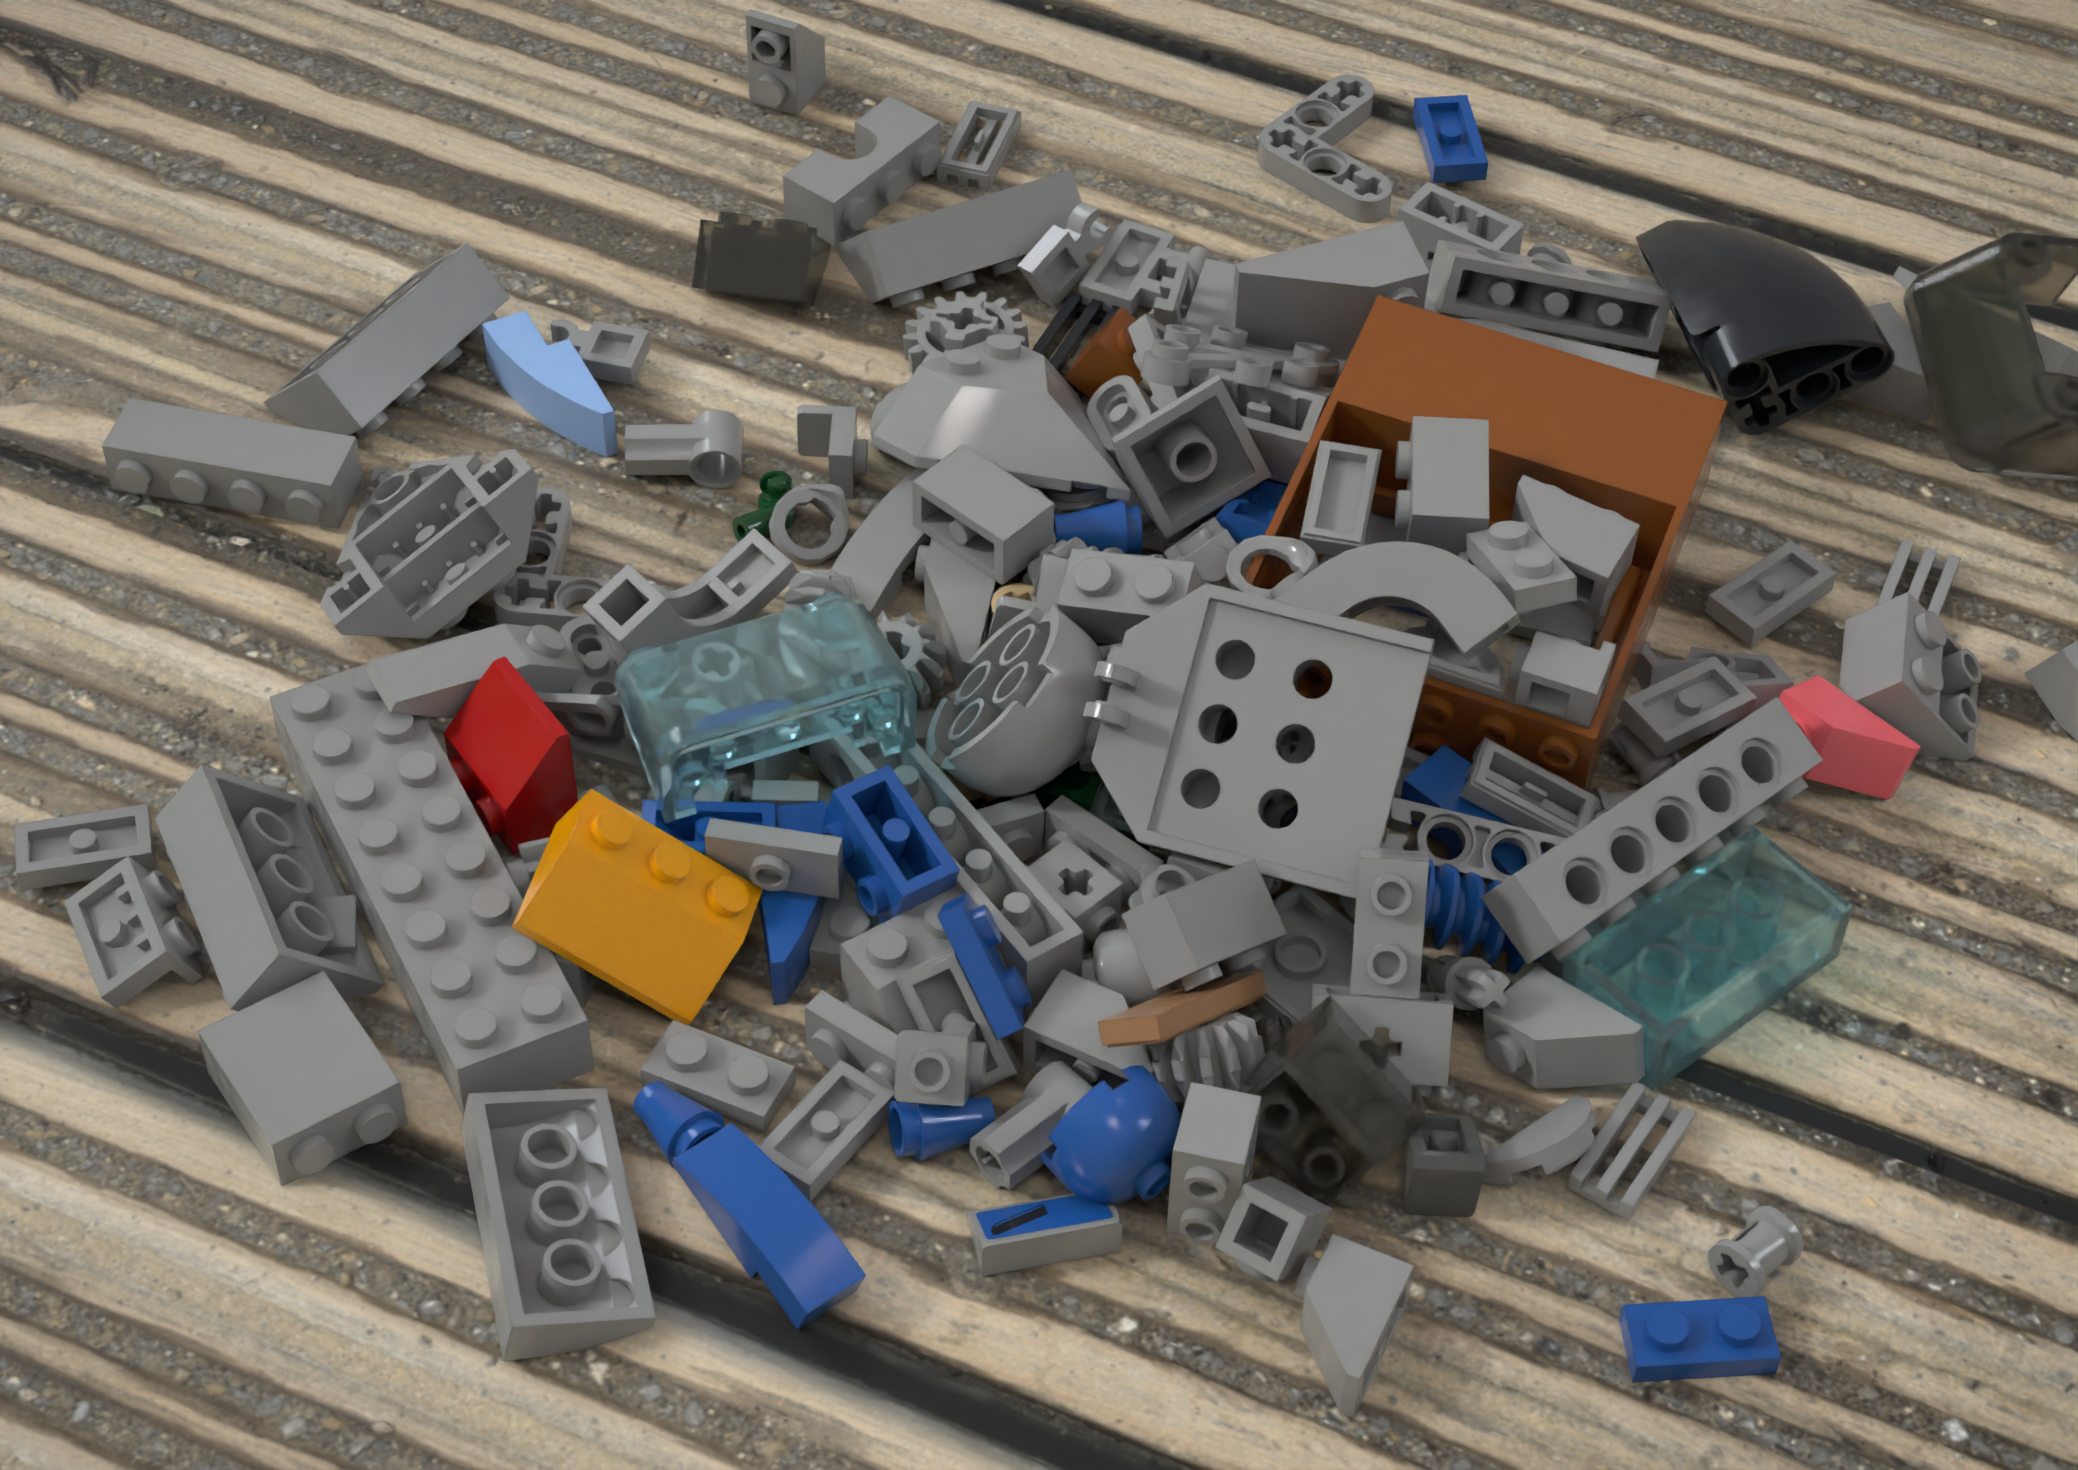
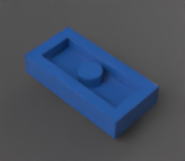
(1450, 139)
(998, 990)
(1699, 1339)

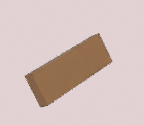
(1181, 1010)

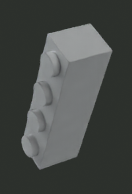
(233, 463)

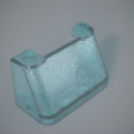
(761, 694)

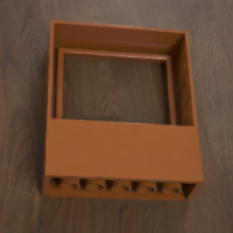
(1552, 418)

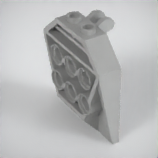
(1172, 680)

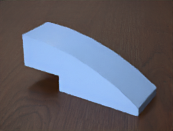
(550, 383)

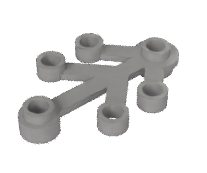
(1181, 349)

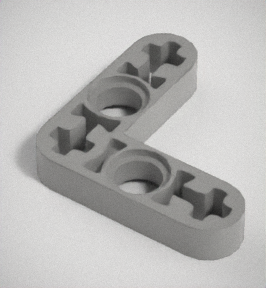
(1295, 149)
(544, 581)

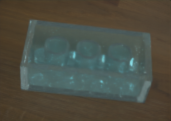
(1712, 950)

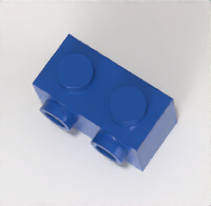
(888, 845)

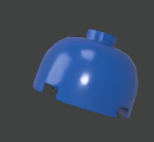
(1117, 1141)

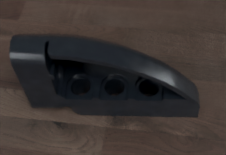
(1764, 320)

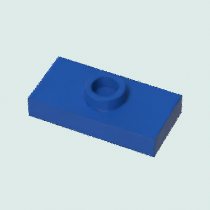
(1252, 510)

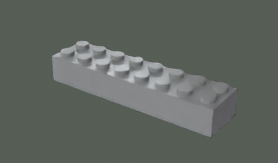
(431, 890)

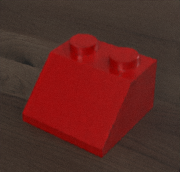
(512, 758)

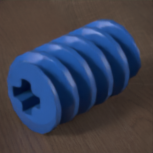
(1457, 909)

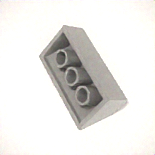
(958, 240)
(393, 347)
(250, 888)

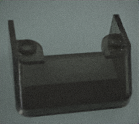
(1984, 360)

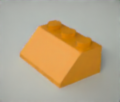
(636, 907)

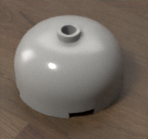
(1020, 706)

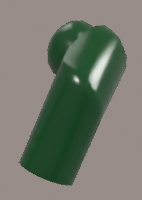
(773, 487)

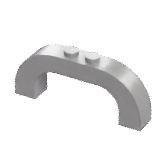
(1372, 577)

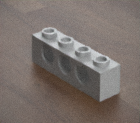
(1548, 296)

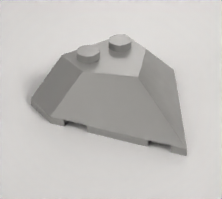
(1005, 408)
(432, 544)

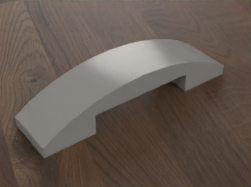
(883, 548)

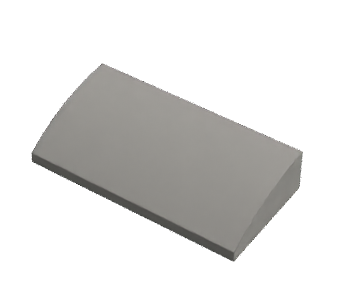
(555, 1220)

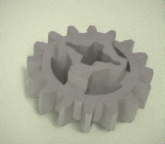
(959, 326)

